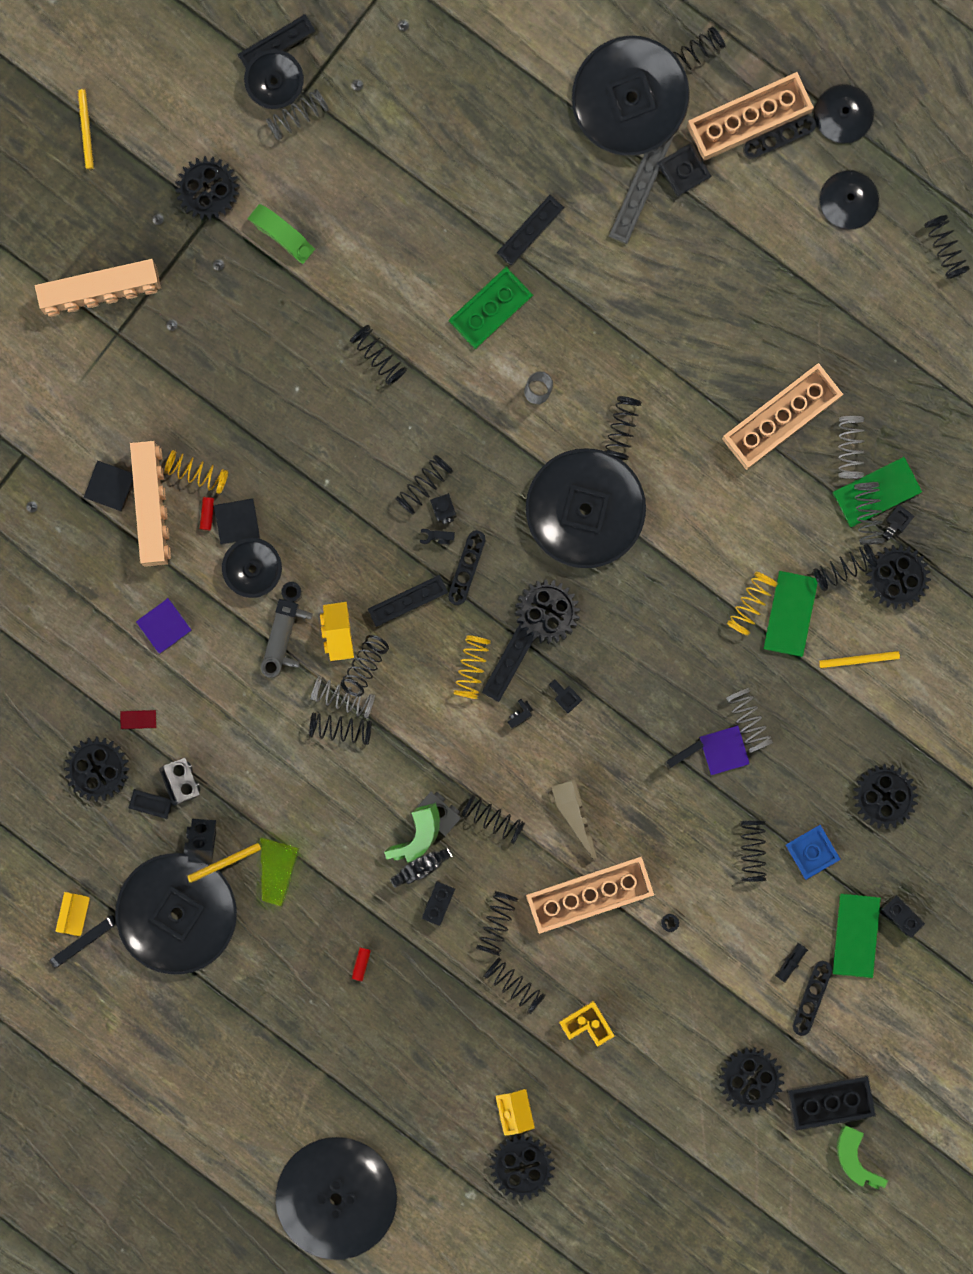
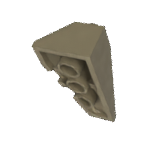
(570, 805)

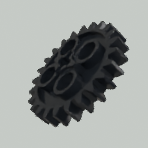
(218, 203)
(915, 569)
(539, 627)
(81, 778)
(873, 810)
(421, 867)
(736, 1069)
(527, 1185)

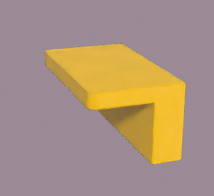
(72, 914)
(515, 1112)

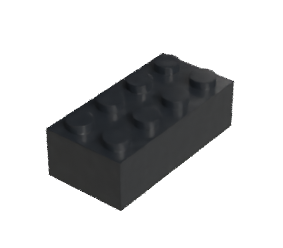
(831, 1102)

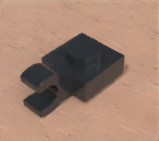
(898, 521)
(442, 537)
(566, 698)

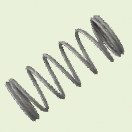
(850, 419)
(315, 692)
(762, 744)

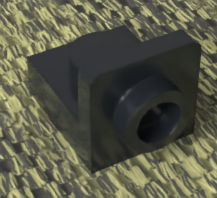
(443, 509)
(518, 718)

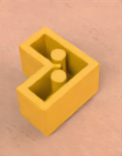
(337, 631)
(588, 1019)

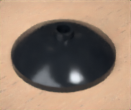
(271, 65)
(839, 126)
(844, 212)
(250, 553)

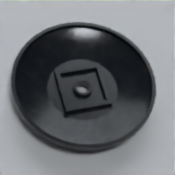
(603, 88)
(589, 479)
(147, 921)
(341, 1168)

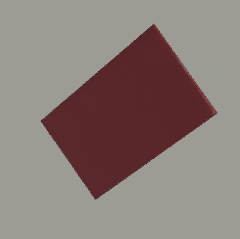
(138, 719)

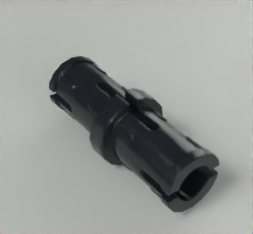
(791, 962)

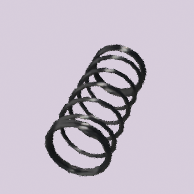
(720, 42)
(939, 221)
(363, 333)
(622, 400)
(440, 463)
(871, 560)
(344, 687)
(313, 723)
(518, 829)
(755, 878)
(499, 895)
(535, 1003)

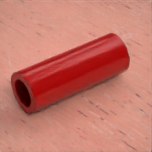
(206, 513)
(361, 964)

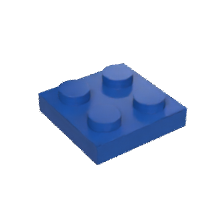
(812, 852)

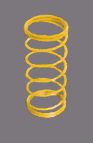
(223, 474)
(760, 577)
(469, 694)

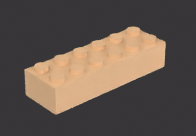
(750, 116)
(98, 287)
(782, 416)
(149, 503)
(590, 895)

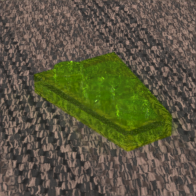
(277, 868)

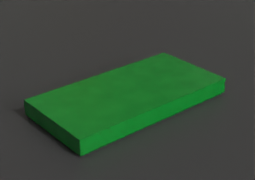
(490, 308)
(895, 487)
(790, 614)
(856, 935)

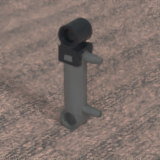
(281, 630)

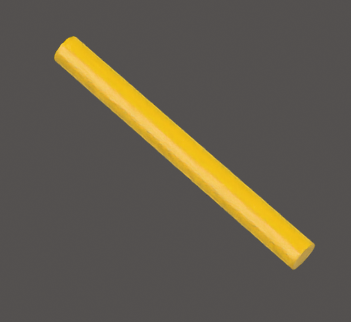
(85, 129)
(859, 659)
(224, 862)

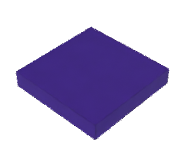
(163, 626)
(724, 750)

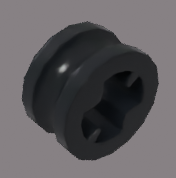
(675, 920)

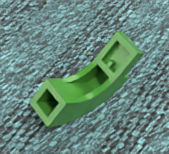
(281, 232)
(427, 828)
(847, 1150)

